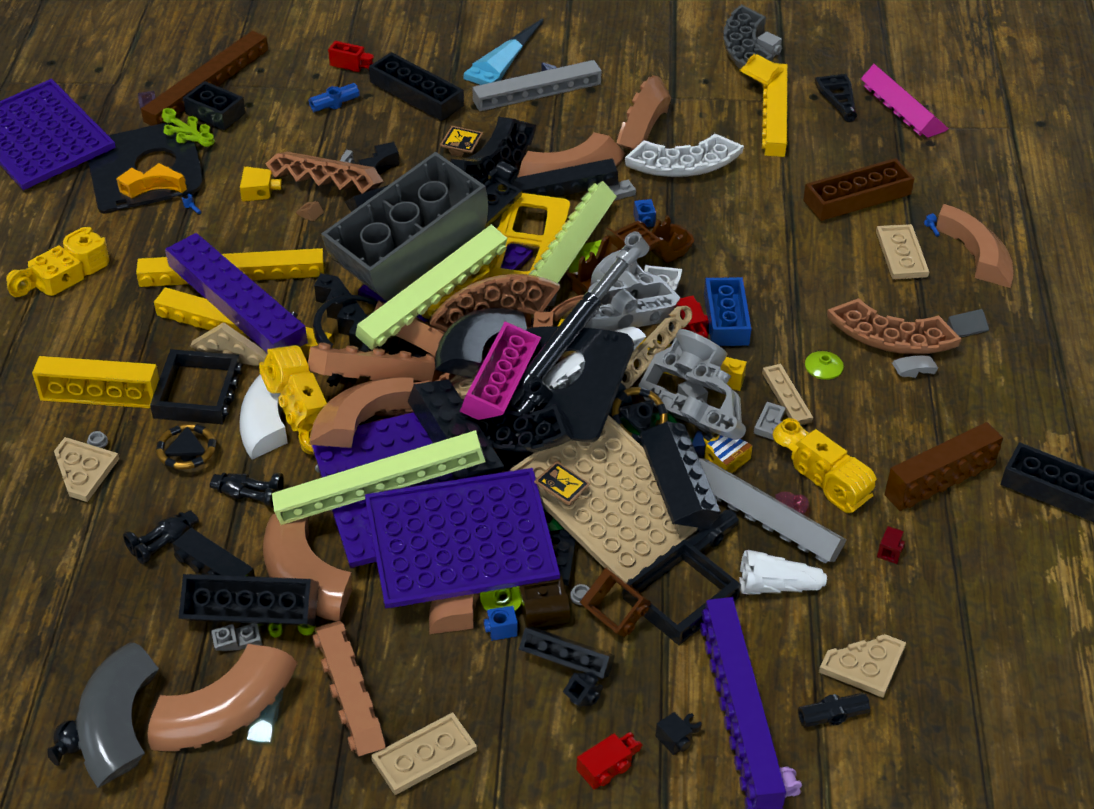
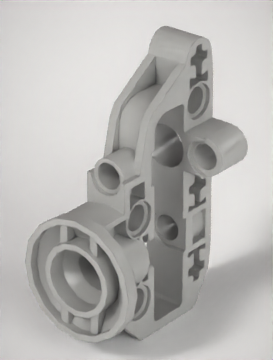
(633, 300)
(700, 363)

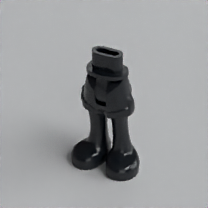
(237, 486)
(167, 531)

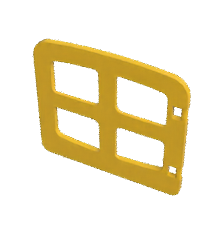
(557, 215)

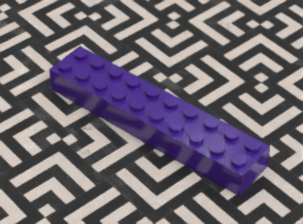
(235, 294)
(742, 706)

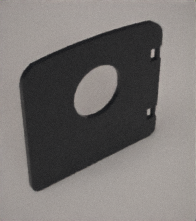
(129, 149)
(593, 393)

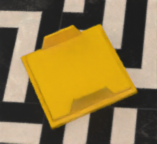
(761, 69)

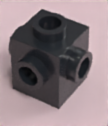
(583, 689)

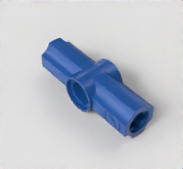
(334, 97)

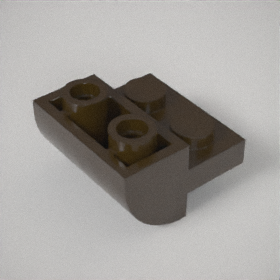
(545, 604)

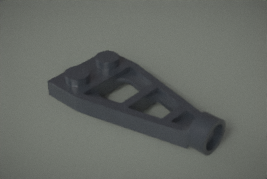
(838, 82)

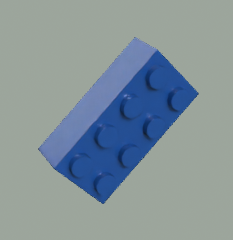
(727, 311)

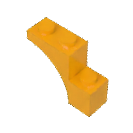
(159, 177)

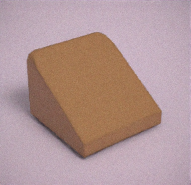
(310, 211)

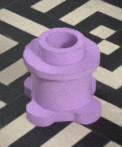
(791, 785)

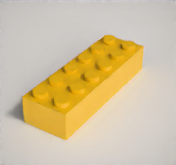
(95, 381)

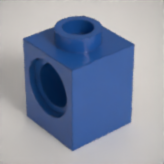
(645, 212)
(507, 620)

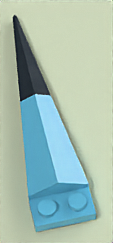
(495, 64)

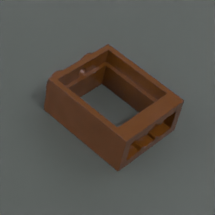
(598, 592)

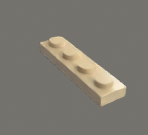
(787, 394)

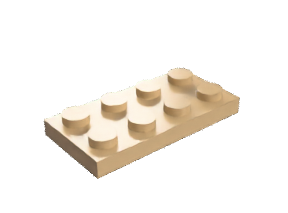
(902, 251)
(424, 753)

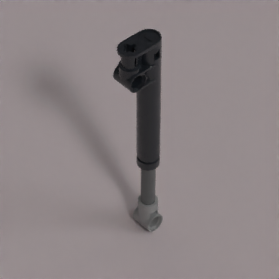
(531, 389)

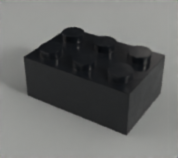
(214, 105)

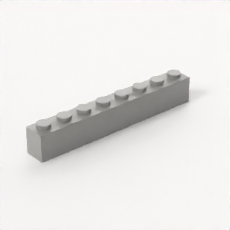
(536, 85)
(773, 513)

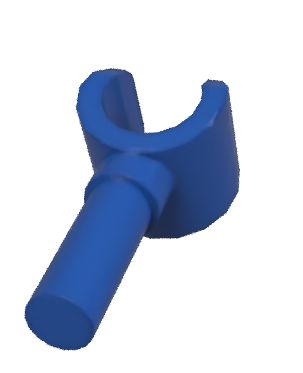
(189, 203)
(930, 221)

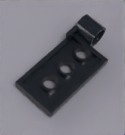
(498, 179)
(563, 552)

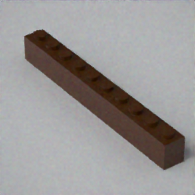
(214, 72)

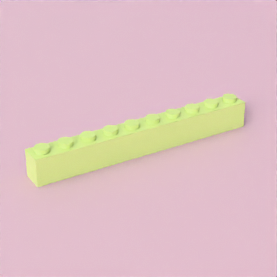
(574, 233)
(431, 287)
(377, 476)

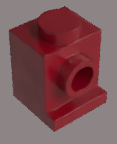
(891, 545)

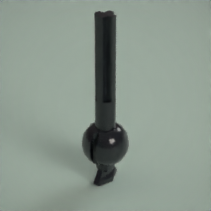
(65, 741)

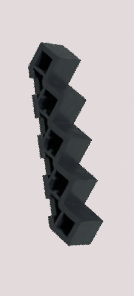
(345, 311)

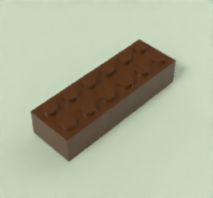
(858, 189)
(943, 466)

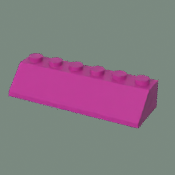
(902, 102)
(500, 373)

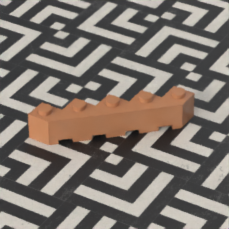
(324, 171)
(372, 364)
(349, 689)

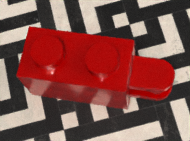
(349, 56)
(699, 321)
(607, 759)

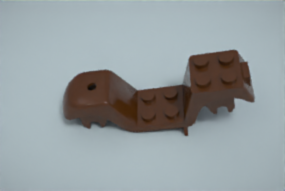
(665, 241)

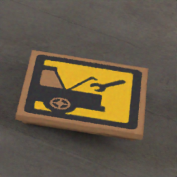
(461, 140)
(562, 483)

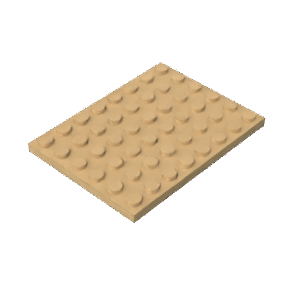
(621, 510)

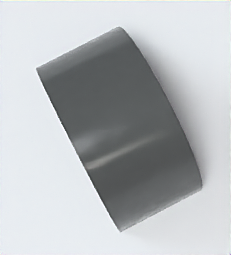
(409, 226)

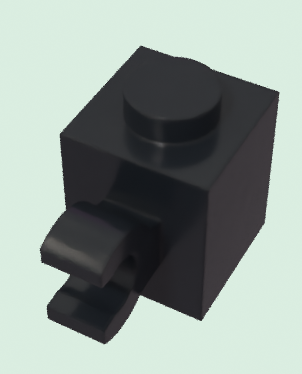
(676, 733)

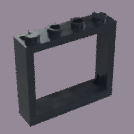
(193, 412)
(691, 624)

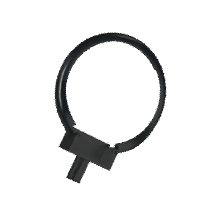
(320, 336)

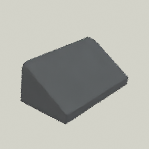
(968, 323)

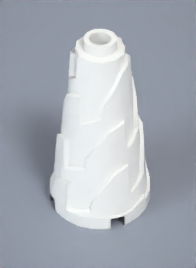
(775, 574)

